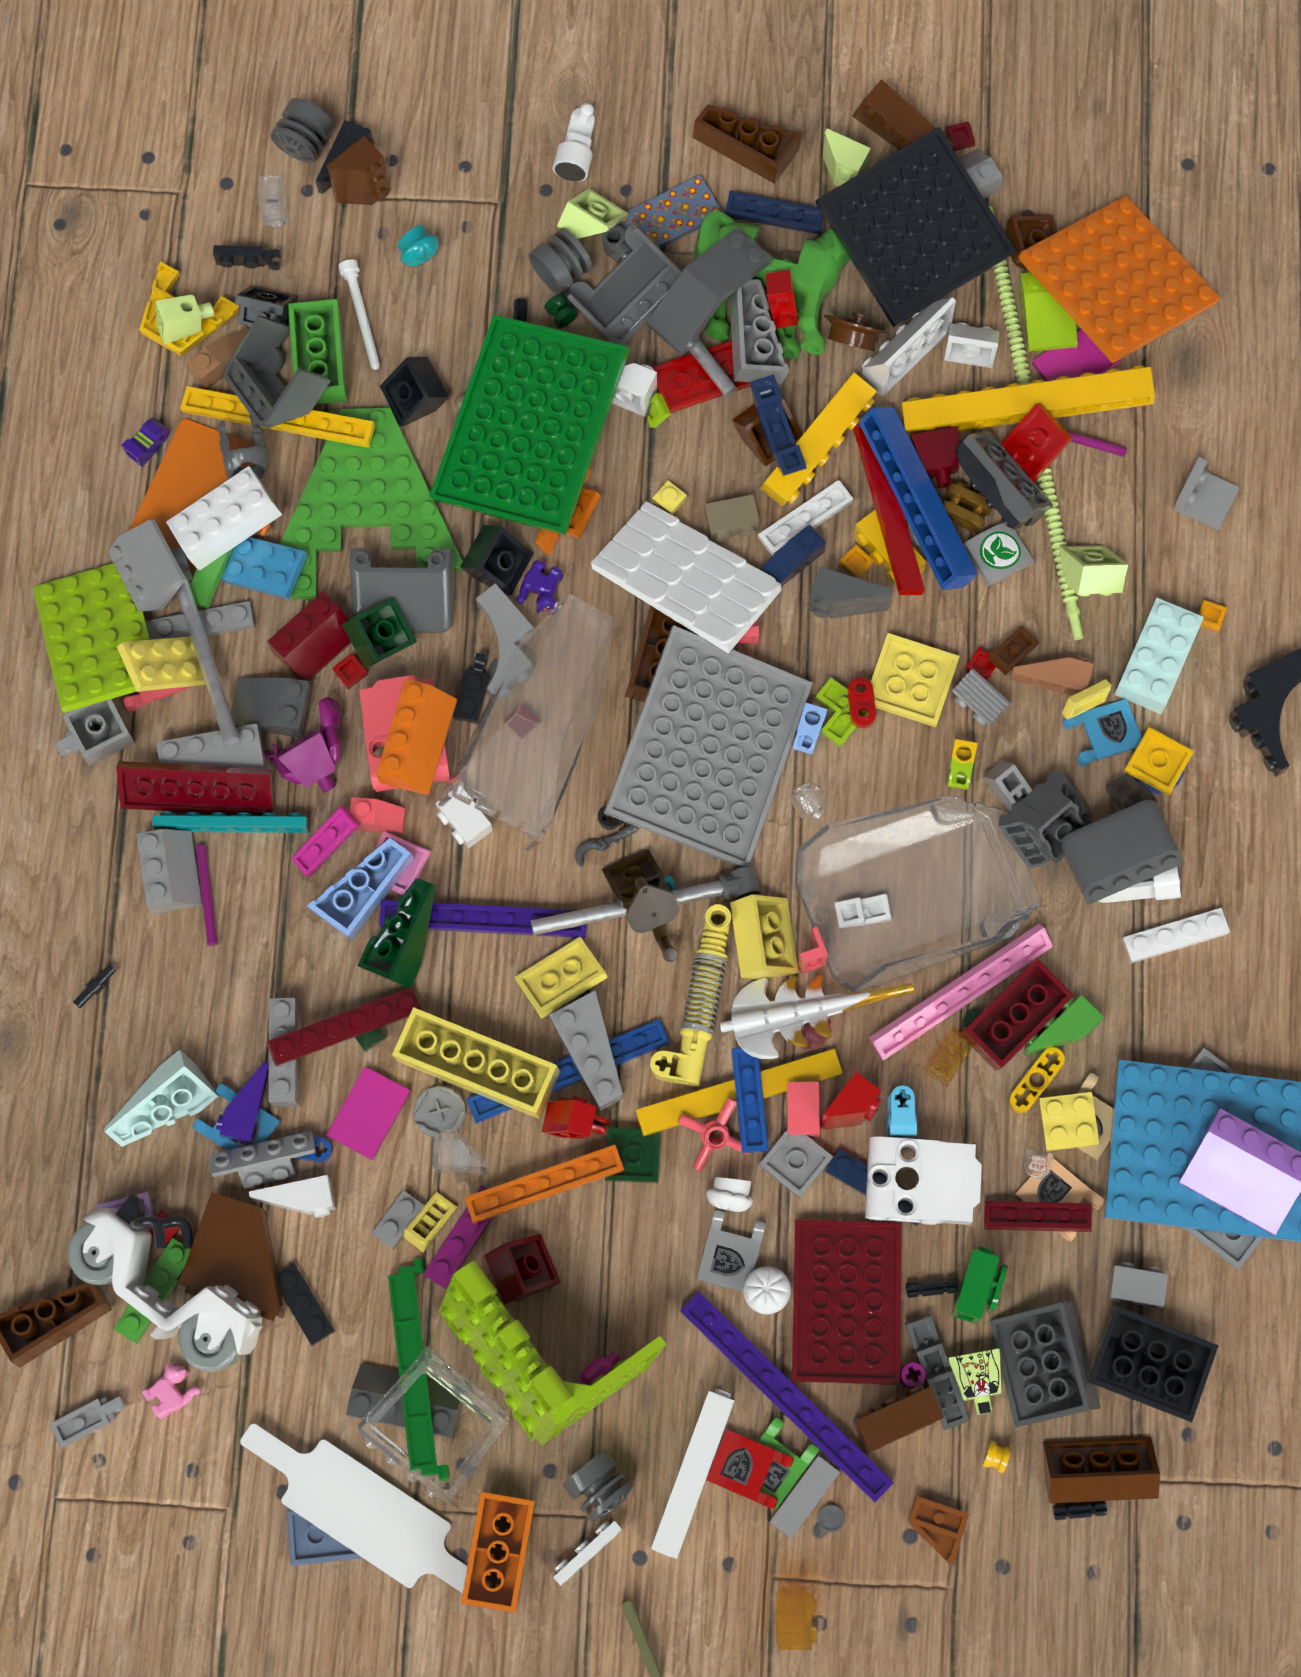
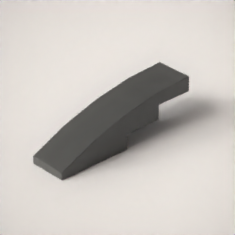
(938, 1373)

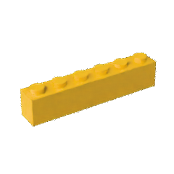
(821, 436)

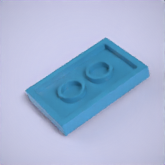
(264, 567)

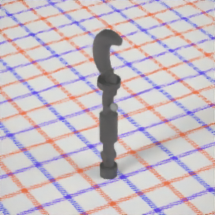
(602, 844)

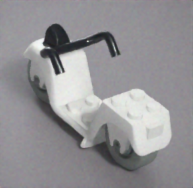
(116, 1250)

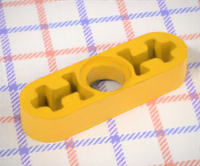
(1042, 1060)

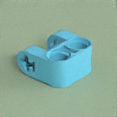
(901, 1120)

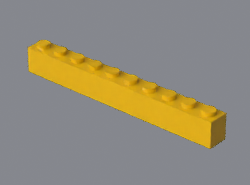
(1011, 404)

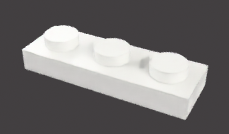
(586, 1551)

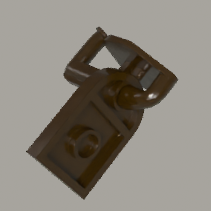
(644, 893)

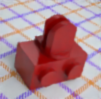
(572, 1119)

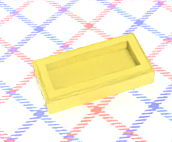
(1086, 699)

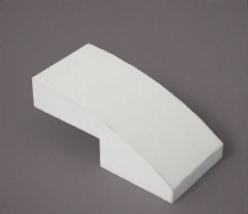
(851, 911)

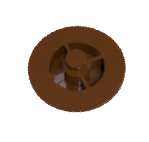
(854, 332)

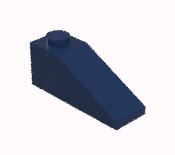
(795, 555)

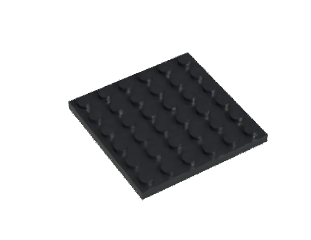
(915, 226)

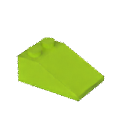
(1044, 319)

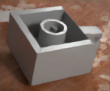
(87, 740)

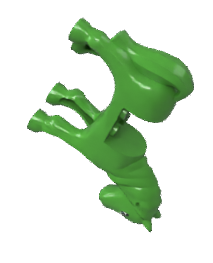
(811, 278)

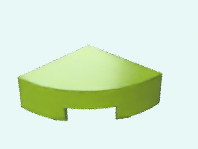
(658, 412)

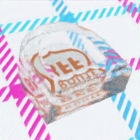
(1038, 1163)

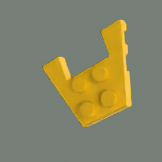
(165, 279)

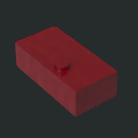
(1016, 1014)

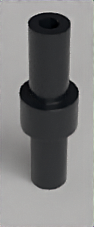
(94, 986)

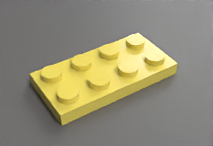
(161, 663)

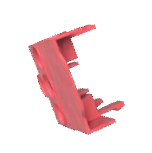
(378, 712)

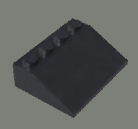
(1152, 1363)

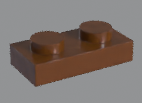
(1013, 650)

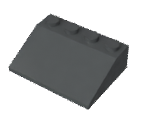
(1044, 1364)

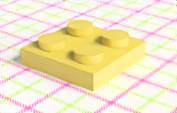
(1069, 1121)

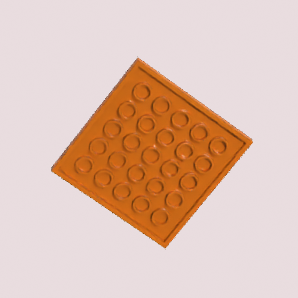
(1119, 278)

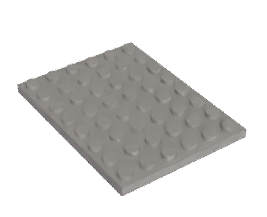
(708, 748)

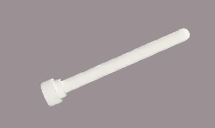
(349, 270)

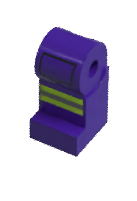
(146, 441)

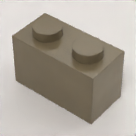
(732, 518)

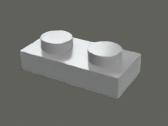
(397, 1219)

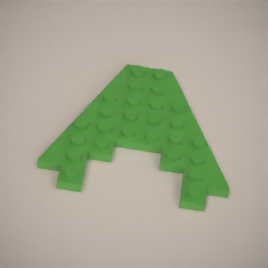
(365, 489)

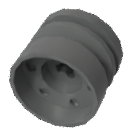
(302, 130)
(560, 260)
(598, 1486)

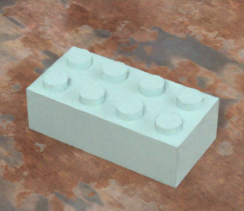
(1159, 656)

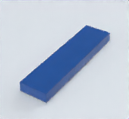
(749, 1102)

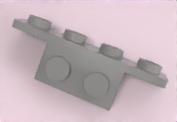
(263, 1161)

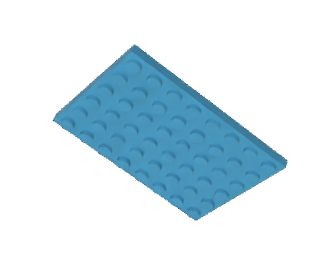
(1158, 1126)

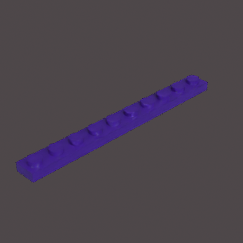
(786, 1397)

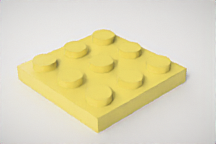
(912, 679)

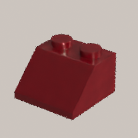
(522, 1268)

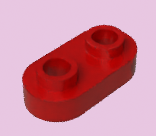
(861, 701)

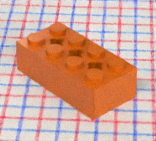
(482, 1563)

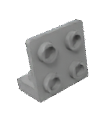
(1206, 496)

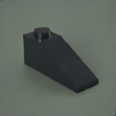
(347, 136)

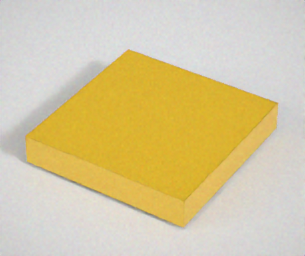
(1158, 761)

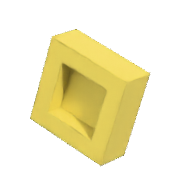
(669, 498)

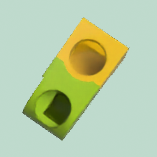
(961, 764)

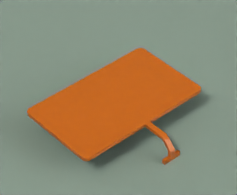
(185, 475)

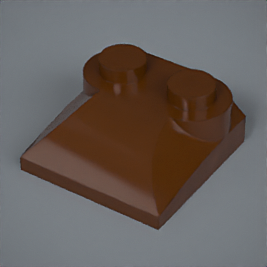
(1028, 231)

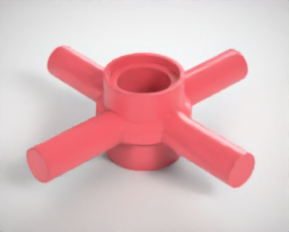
(706, 1128)

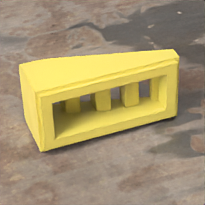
(417, 1240)

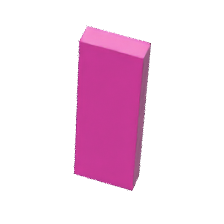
(325, 841)

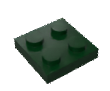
(637, 1154)

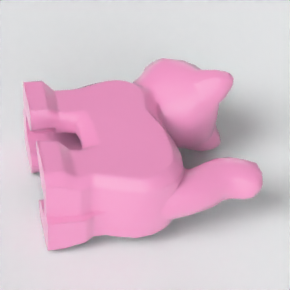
(165, 1389)

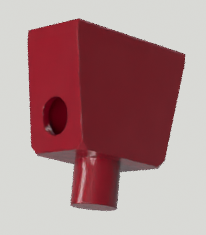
(937, 453)

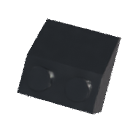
(413, 390)
(497, 558)

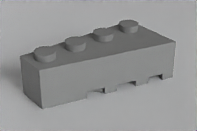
(754, 337)
(212, 751)
(586, 1041)

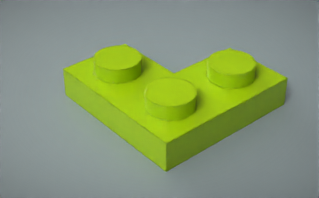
(839, 726)

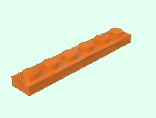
(544, 1184)

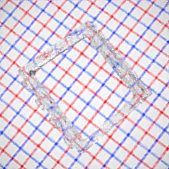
(464, 1390)

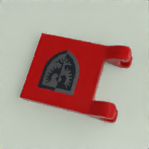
(743, 1467)

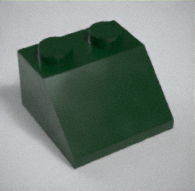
(379, 633)

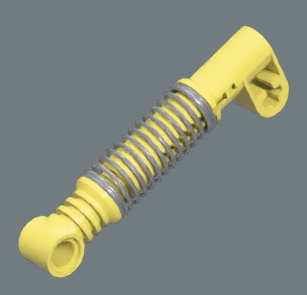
(697, 1026)

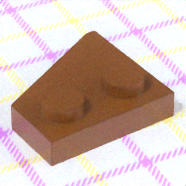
(939, 1526)

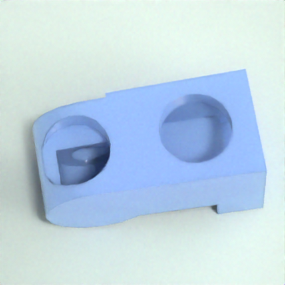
(809, 728)

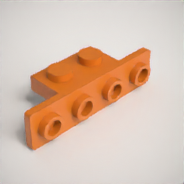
(585, 506)

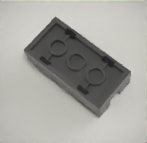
(1001, 480)

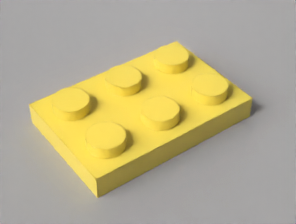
(560, 977)

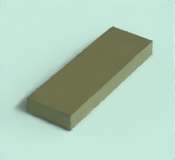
(641, 1639)

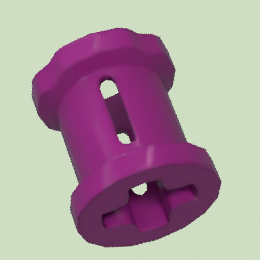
(913, 1367)

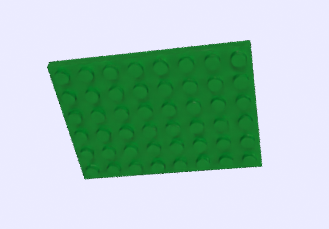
(529, 424)

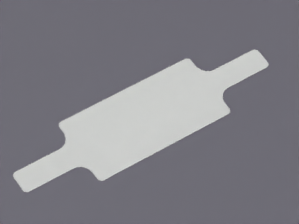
(361, 1510)

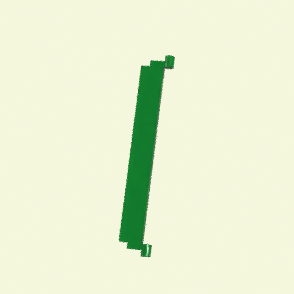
(408, 1347)

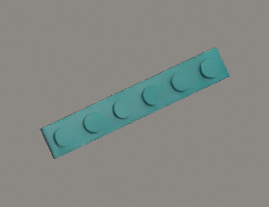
(242, 823)

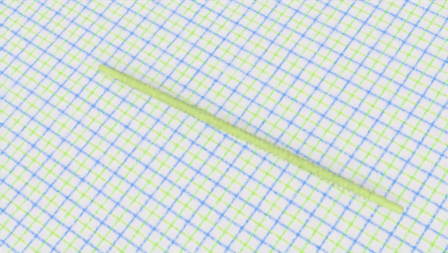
(1046, 485)

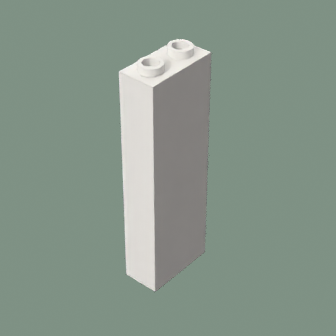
(693, 1474)

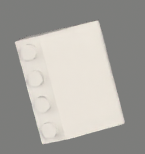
(908, 346)

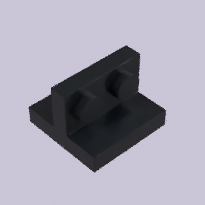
(264, 302)

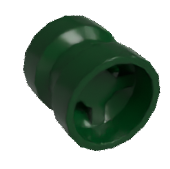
(560, 310)

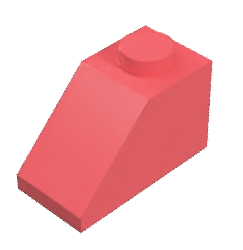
(377, 815)

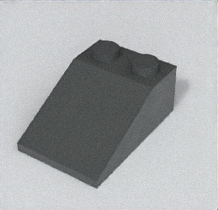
(844, 595)
(272, 703)

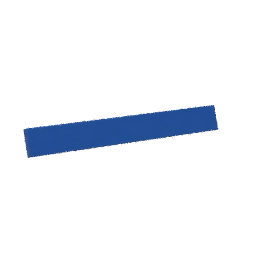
(623, 1049)

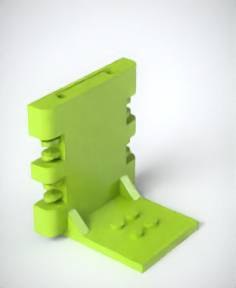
(508, 1360)

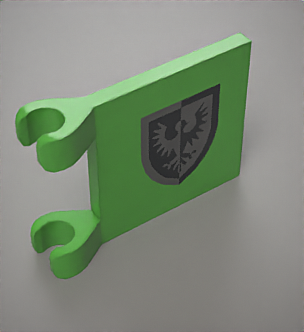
(781, 1478)

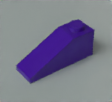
(243, 1111)

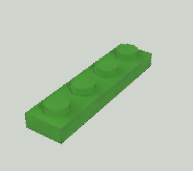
(163, 1279)

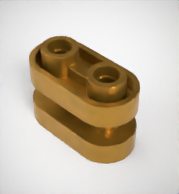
(961, 495)

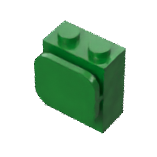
(979, 1285)

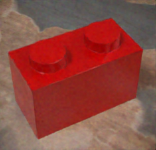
(782, 298)

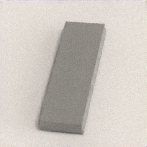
(804, 1497)

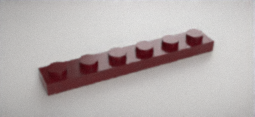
(342, 1027)

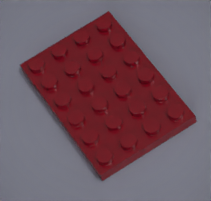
(846, 1302)

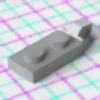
(86, 1420)

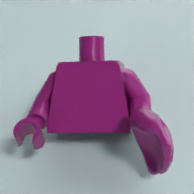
(315, 754)

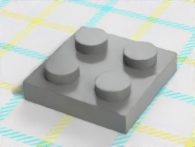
(796, 1162)

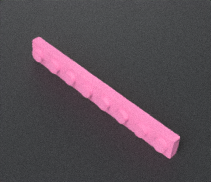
(960, 992)

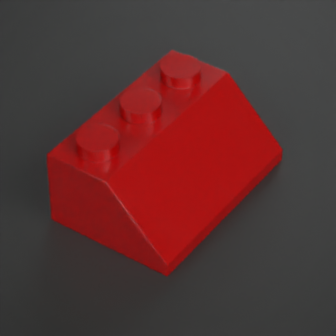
(853, 1104)

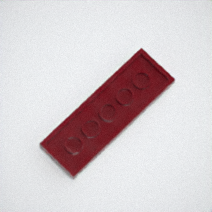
(194, 788)

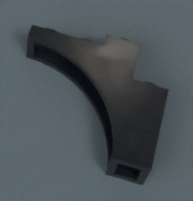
(1261, 716)

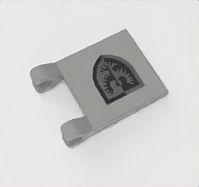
(729, 1256)

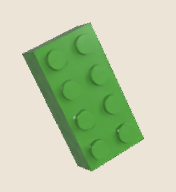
(319, 344)

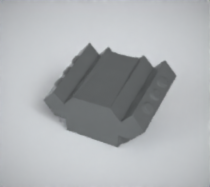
(1044, 819)

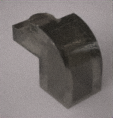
(1127, 792)

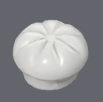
(730, 1194)
(767, 1290)

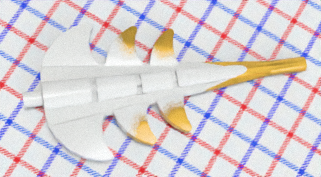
(758, 1019)

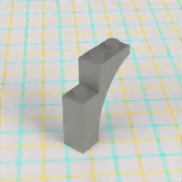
(507, 623)

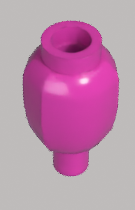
(598, 1367)

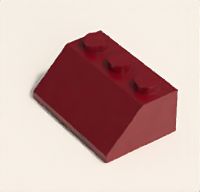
(311, 638)

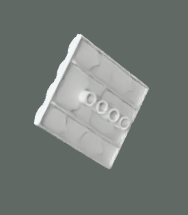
(687, 576)

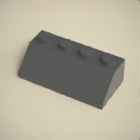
(373, 1384)

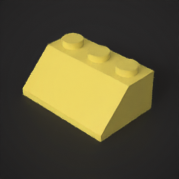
(764, 937)

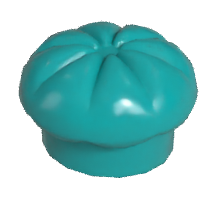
(417, 246)

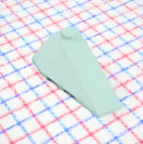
(167, 1095)

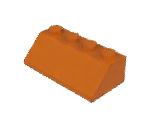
(416, 737)

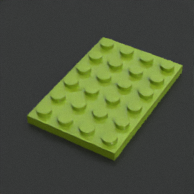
(82, 627)

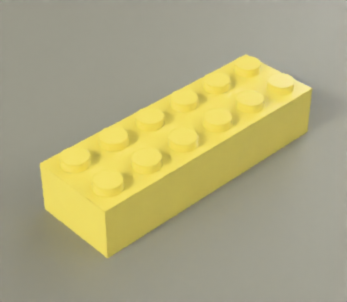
(476, 1063)

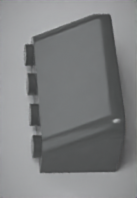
(1120, 851)

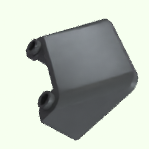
(629, 291)
(421, 593)

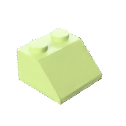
(844, 157)
(590, 215)
(1093, 570)

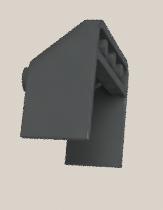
(254, 378)

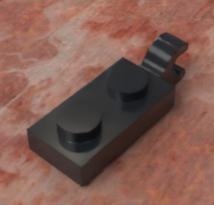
(245, 256)
(472, 691)

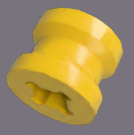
(996, 1457)

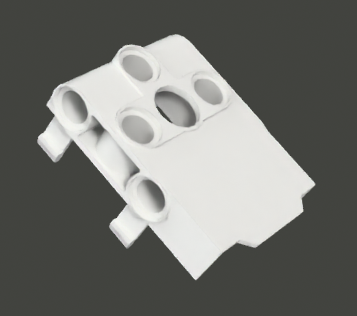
(946, 1185)

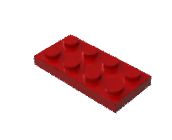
(687, 383)

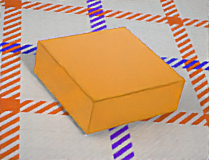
(856, 561)
(1212, 614)

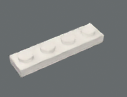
(812, 512)
(1176, 935)

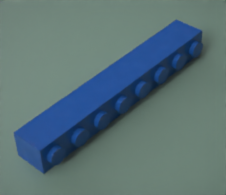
(918, 498)

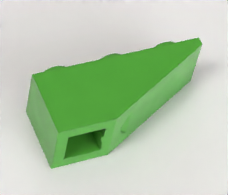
(1068, 1028)

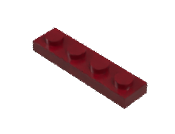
(1038, 1216)

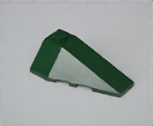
(401, 943)

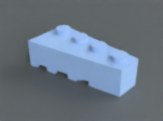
(360, 892)

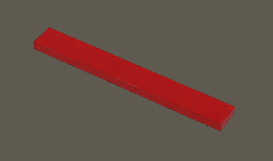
(891, 522)

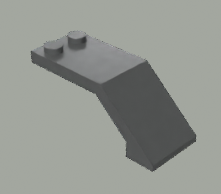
(704, 287)

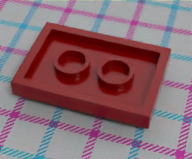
(1036, 441)

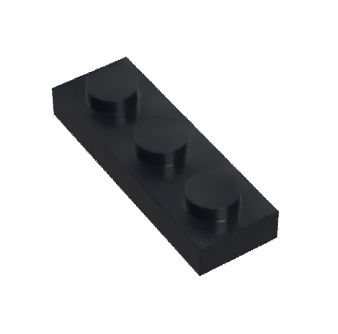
(303, 1305)

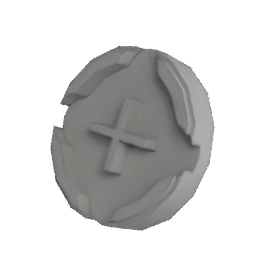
(438, 1110)

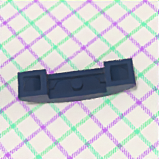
(776, 426)

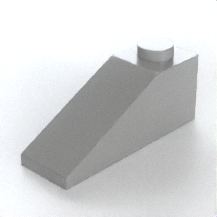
(1007, 783)

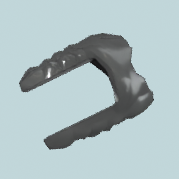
(234, 458)

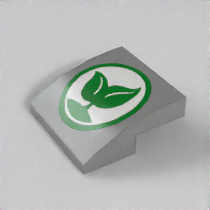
(998, 553)

